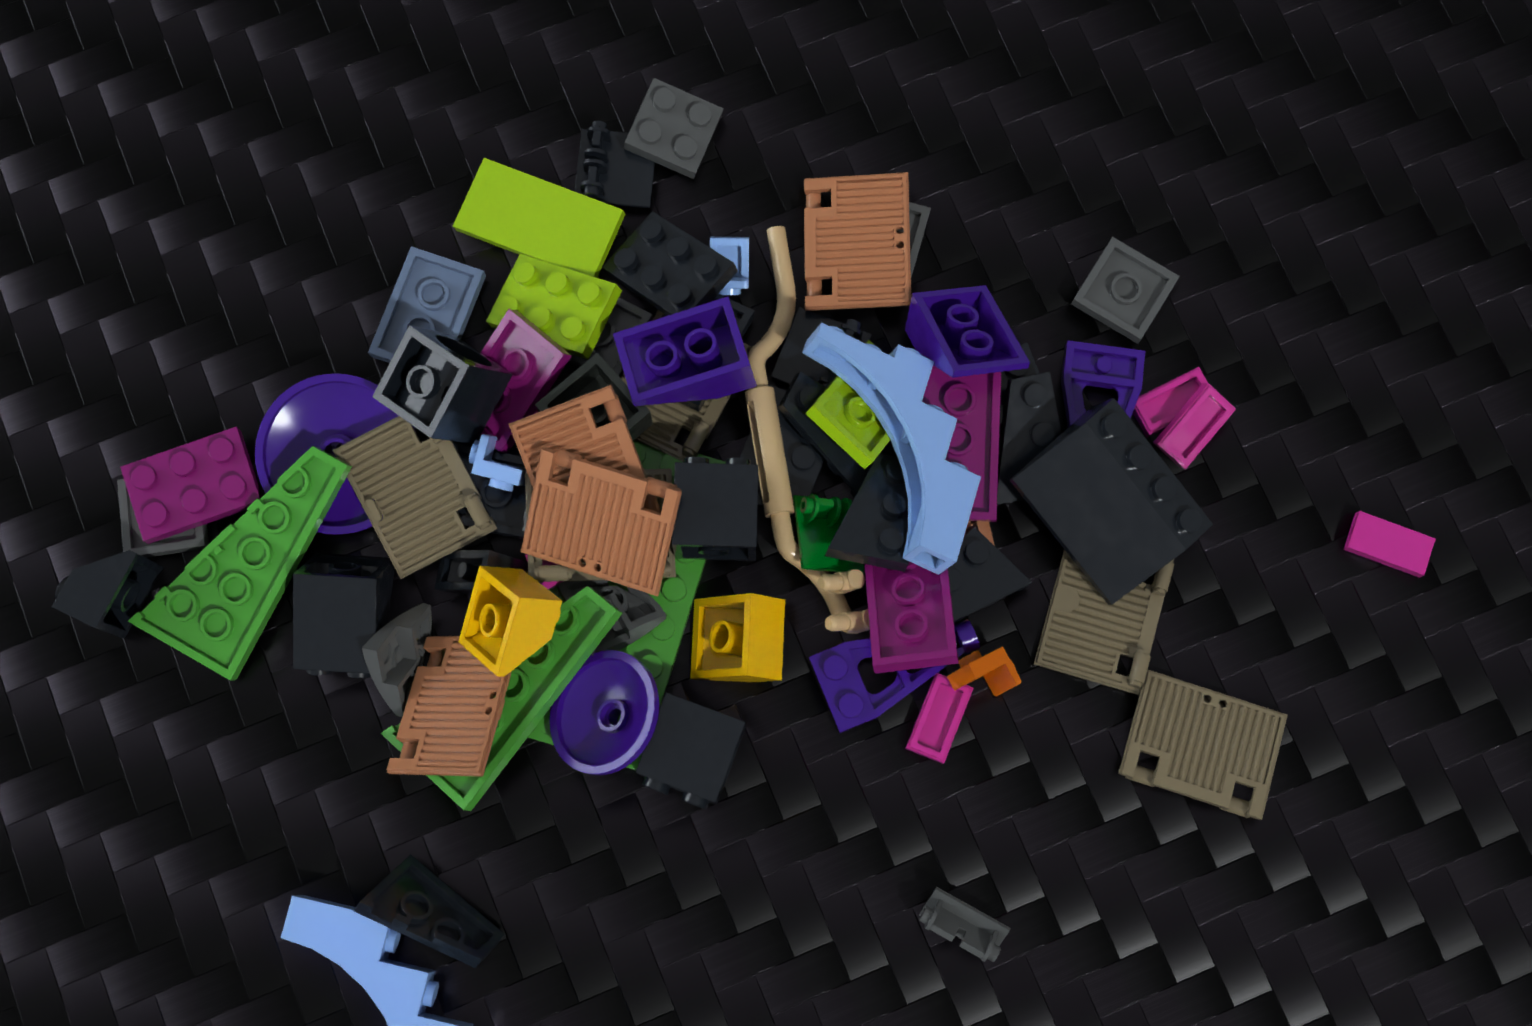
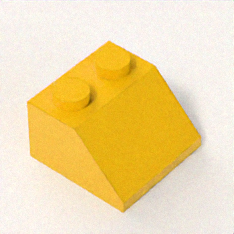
(508, 618)
(738, 638)

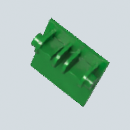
(816, 526)

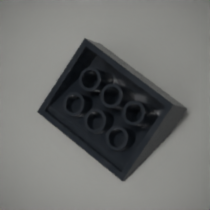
(1111, 501)

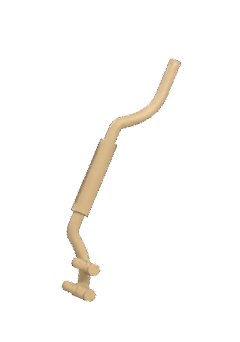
(771, 455)

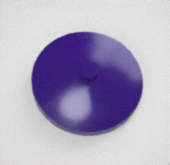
(322, 414)

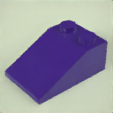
(963, 332)
(685, 356)

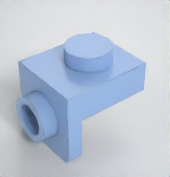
(737, 251)
(501, 475)

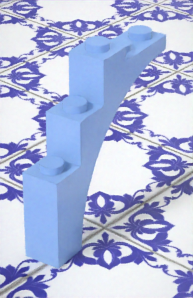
(921, 433)
(363, 952)

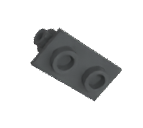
(953, 918)

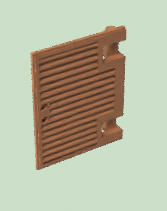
(858, 241)
(573, 429)
(601, 521)
(449, 713)

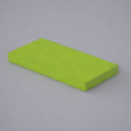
(538, 219)

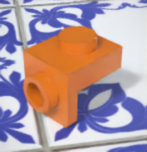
(994, 667)

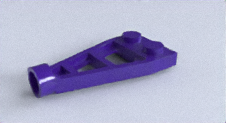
(1100, 367)
(845, 691)

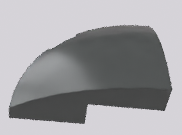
(638, 611)
(396, 653)

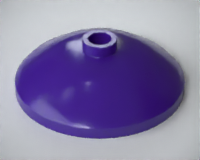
(588, 711)

